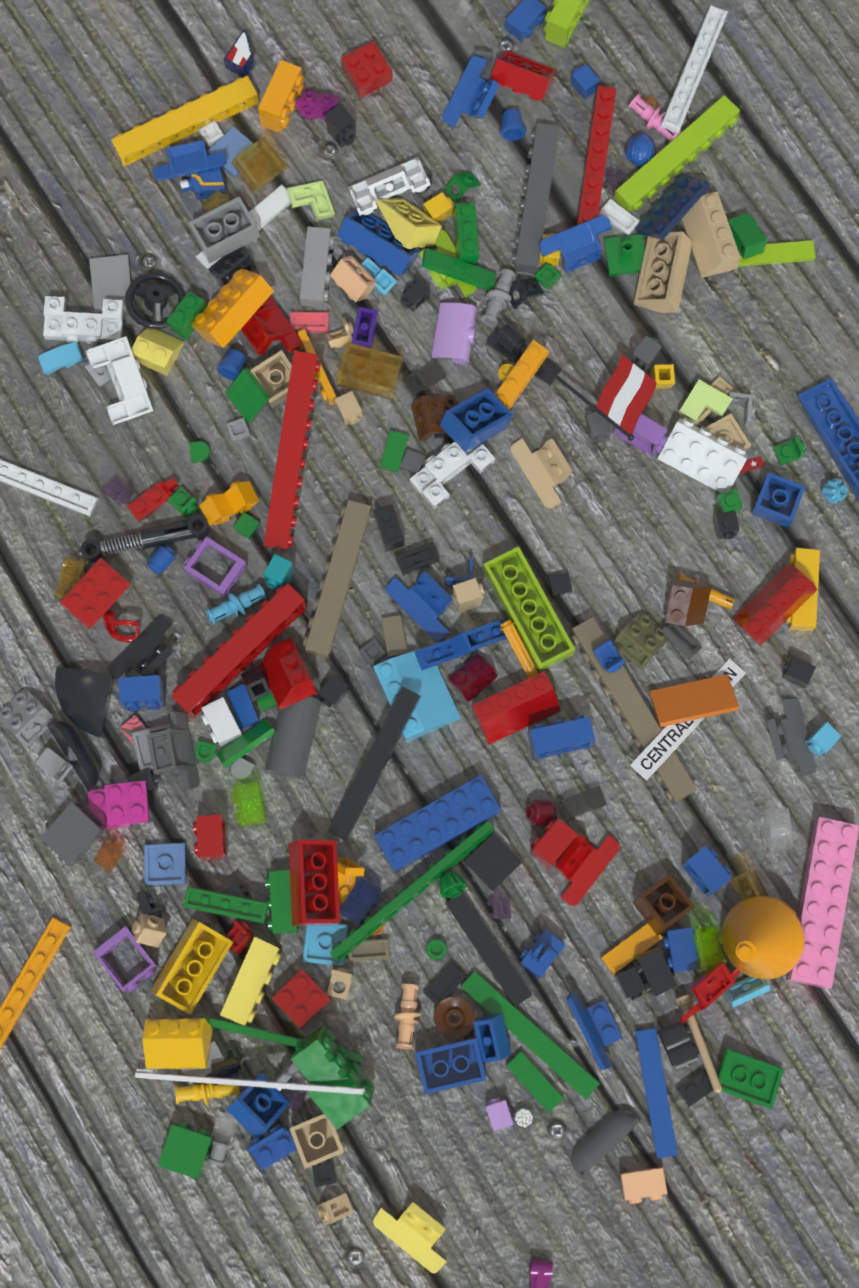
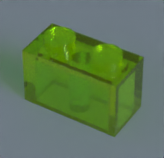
(249, 805)

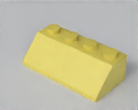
(250, 982)

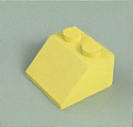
(156, 350)

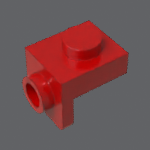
(240, 935)

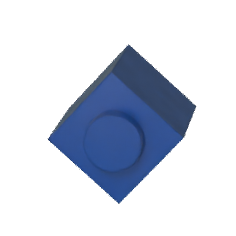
(584, 81)

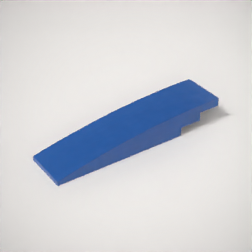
(836, 428)

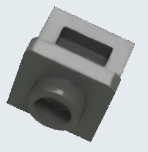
(485, 54)

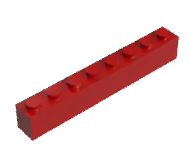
(597, 154)

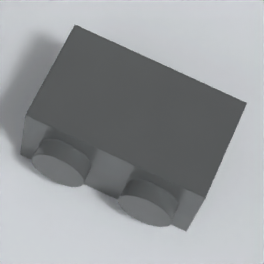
(646, 354)

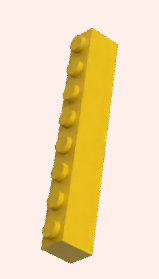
(184, 120)

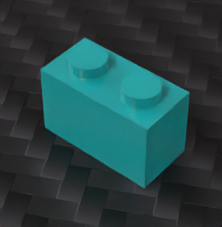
(278, 572)

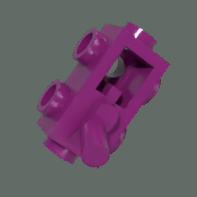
(316, 105)

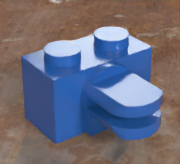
(542, 953)

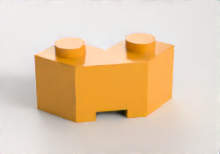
(237, 499)

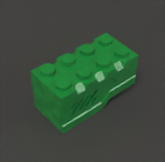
(328, 1065)

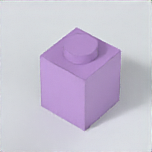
(498, 1114)

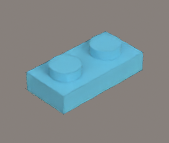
(746, 990)

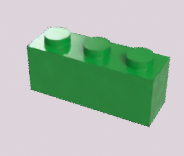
(465, 233)
(280, 903)

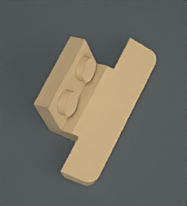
(543, 469)

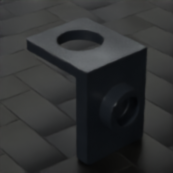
(527, 288)

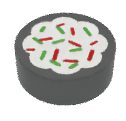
(523, 1118)

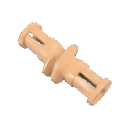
(407, 1016)

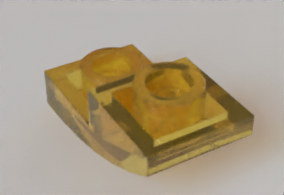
(69, 576)

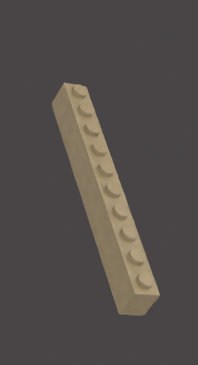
(633, 711)

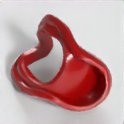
(110, 623)

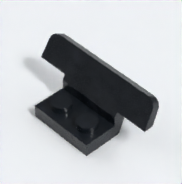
(145, 652)

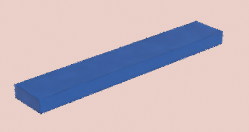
(656, 1093)

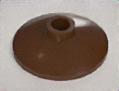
(465, 1015)

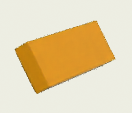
(632, 946)

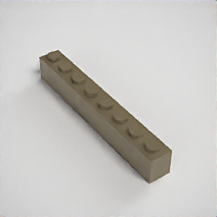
(338, 579)

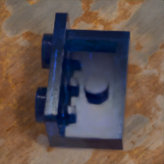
(359, 901)

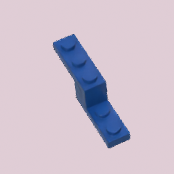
(460, 645)

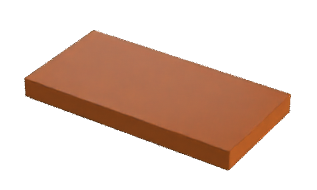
(693, 700)

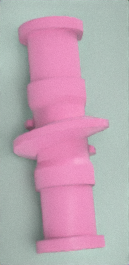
(652, 117)

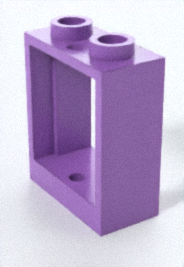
(647, 436)
(231, 578)
(114, 942)

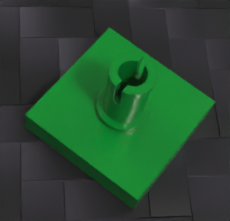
(624, 254)

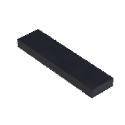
(541, 374)

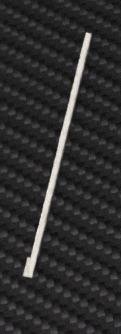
(148, 1074)

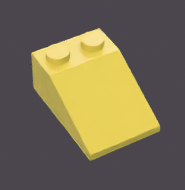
(409, 223)

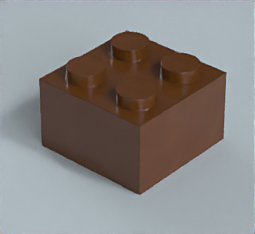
(663, 904)

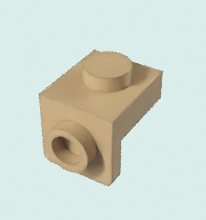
(340, 337)

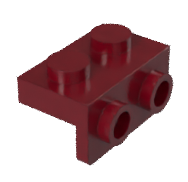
(473, 677)

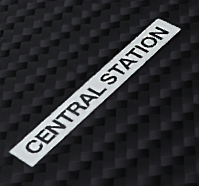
(675, 734)

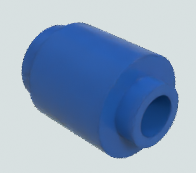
(161, 559)

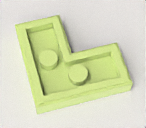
(312, 194)
(704, 396)

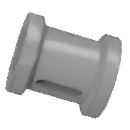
(218, 1153)

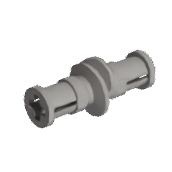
(498, 297)

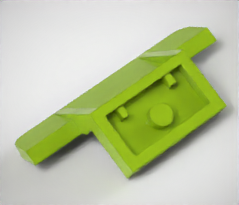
(447, 248)

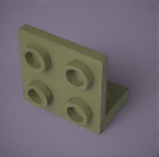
(640, 640)

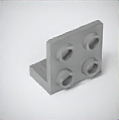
(26, 717)

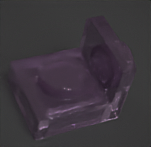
(118, 491)

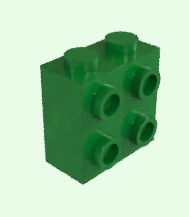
(186, 1150)

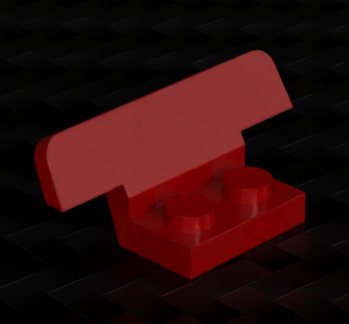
(270, 325)
(583, 865)
(710, 987)

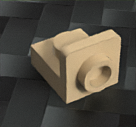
(335, 1209)

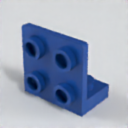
(273, 1147)

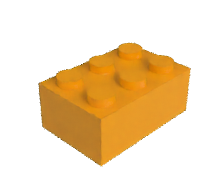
(281, 97)

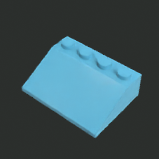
(435, 705)

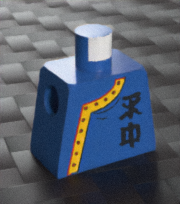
(204, 183)

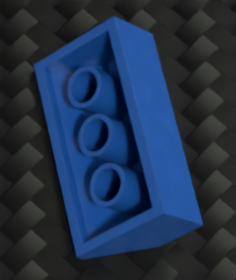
(376, 240)

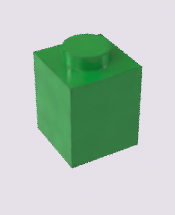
(729, 502)

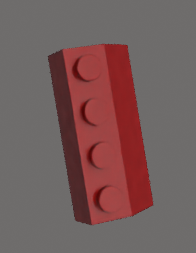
(775, 604)
(516, 708)

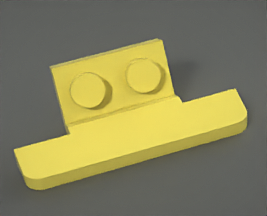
(414, 1233)

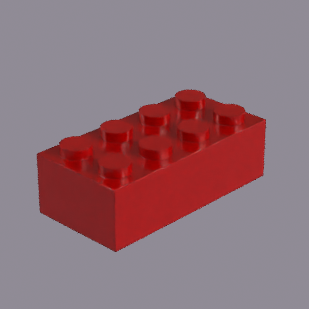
(314, 883)

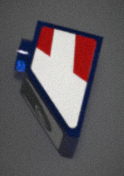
(240, 56)

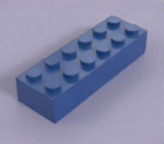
(437, 824)

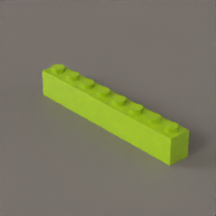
(677, 154)

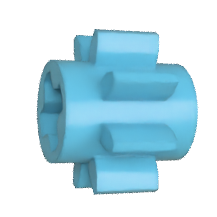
(834, 490)

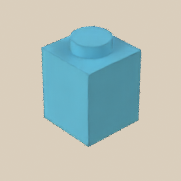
(822, 739)

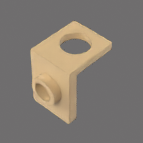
(340, 975)

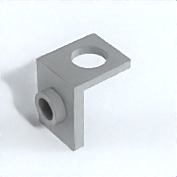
(100, 375)
(746, 399)
(53, 764)

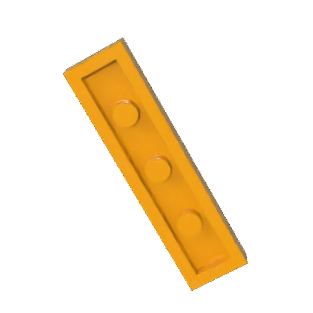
(522, 373)
(326, 392)

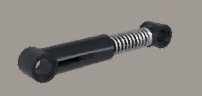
(147, 538)

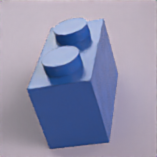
(525, 19)
(680, 950)
(492, 1037)

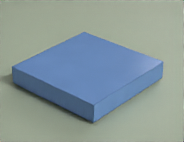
(233, 144)
(164, 864)

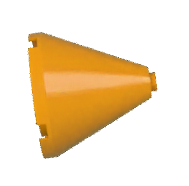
(763, 937)

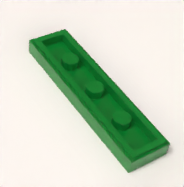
(458, 270)
(225, 905)

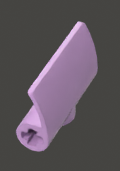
(454, 332)

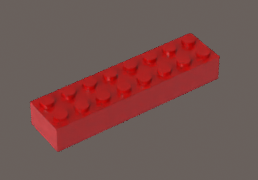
(239, 651)

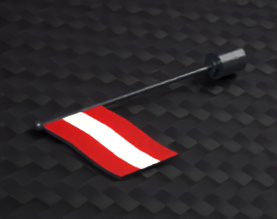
(622, 397)

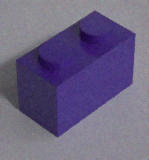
(365, 327)

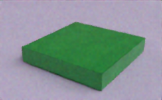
(248, 395)

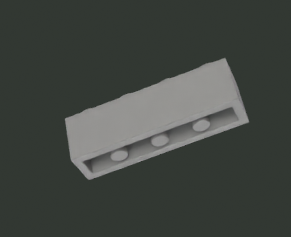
(315, 267)

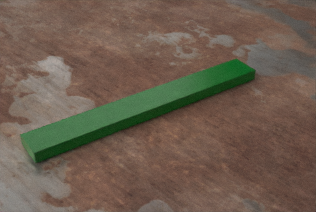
(265, 1035)
(531, 1035)

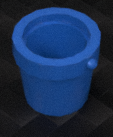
(512, 125)
(231, 364)

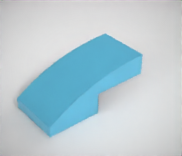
(384, 279)
(60, 357)

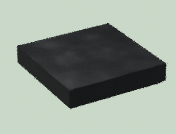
(492, 862)

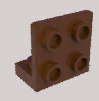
(429, 412)

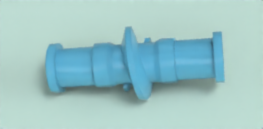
(235, 604)

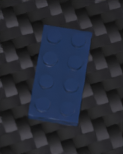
(672, 207)

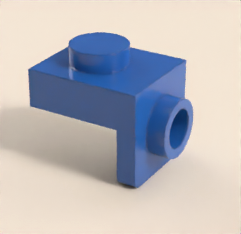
(608, 656)

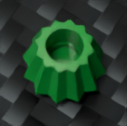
(451, 885)

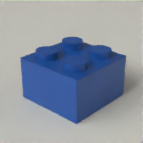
(778, 500)
(141, 693)
(707, 871)
(257, 1107)

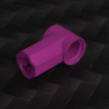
(540, 1273)

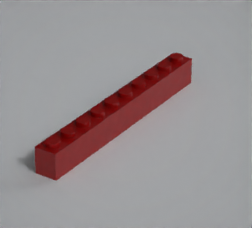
(290, 451)

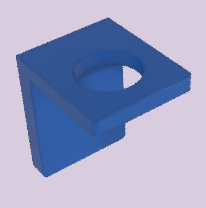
(456, 580)

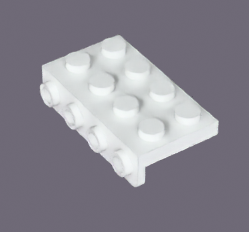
(703, 455)

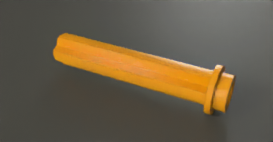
(519, 648)

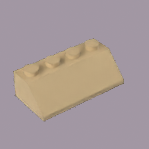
(711, 236)
(663, 273)

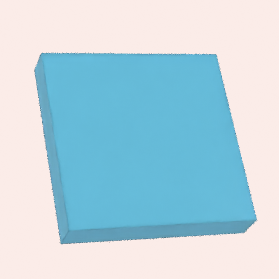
(320, 941)

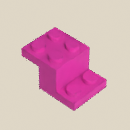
(120, 804)

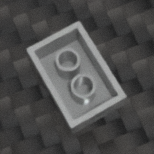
(224, 229)

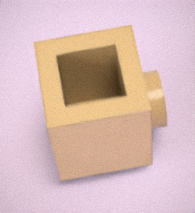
(149, 930)

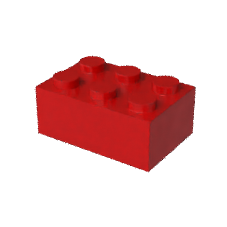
(94, 593)

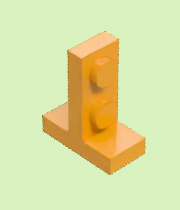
(346, 876)

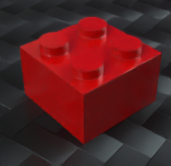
(366, 69)
(210, 838)
(553, 844)
(301, 999)

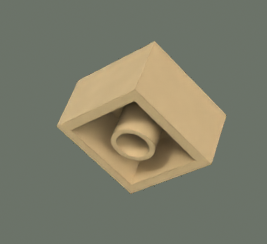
(274, 377)
(316, 1140)

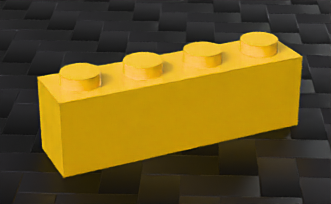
(808, 563)

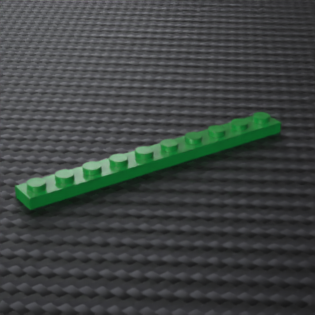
(406, 896)

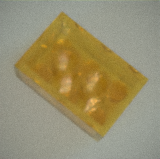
(369, 371)

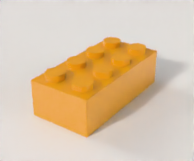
(232, 307)

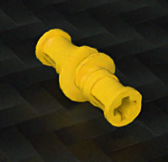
(204, 1092)

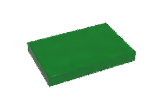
(749, 1078)

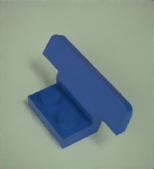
(471, 94)
(188, 160)
(577, 244)
(423, 603)
(596, 1027)

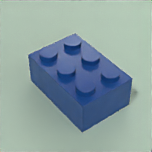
(476, 419)
(561, 737)
(450, 1066)

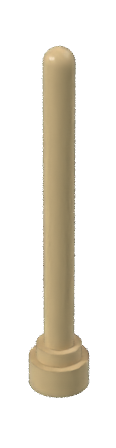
(685, 1004)

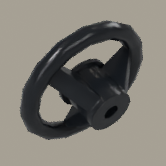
(154, 298)

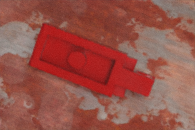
(152, 499)

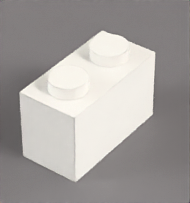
(221, 722)

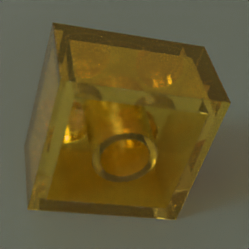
(259, 165)

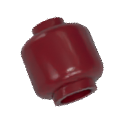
(541, 812)

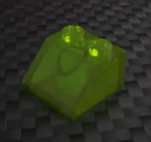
(708, 948)

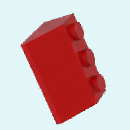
(523, 75)
(286, 674)

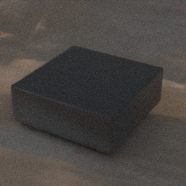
(560, 584)
(324, 1174)

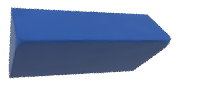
(242, 707)

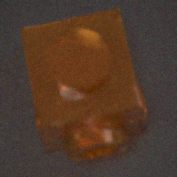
(109, 855)

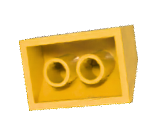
(176, 1043)

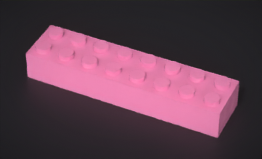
(824, 900)

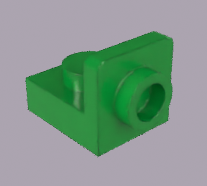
(789, 451)
(183, 502)

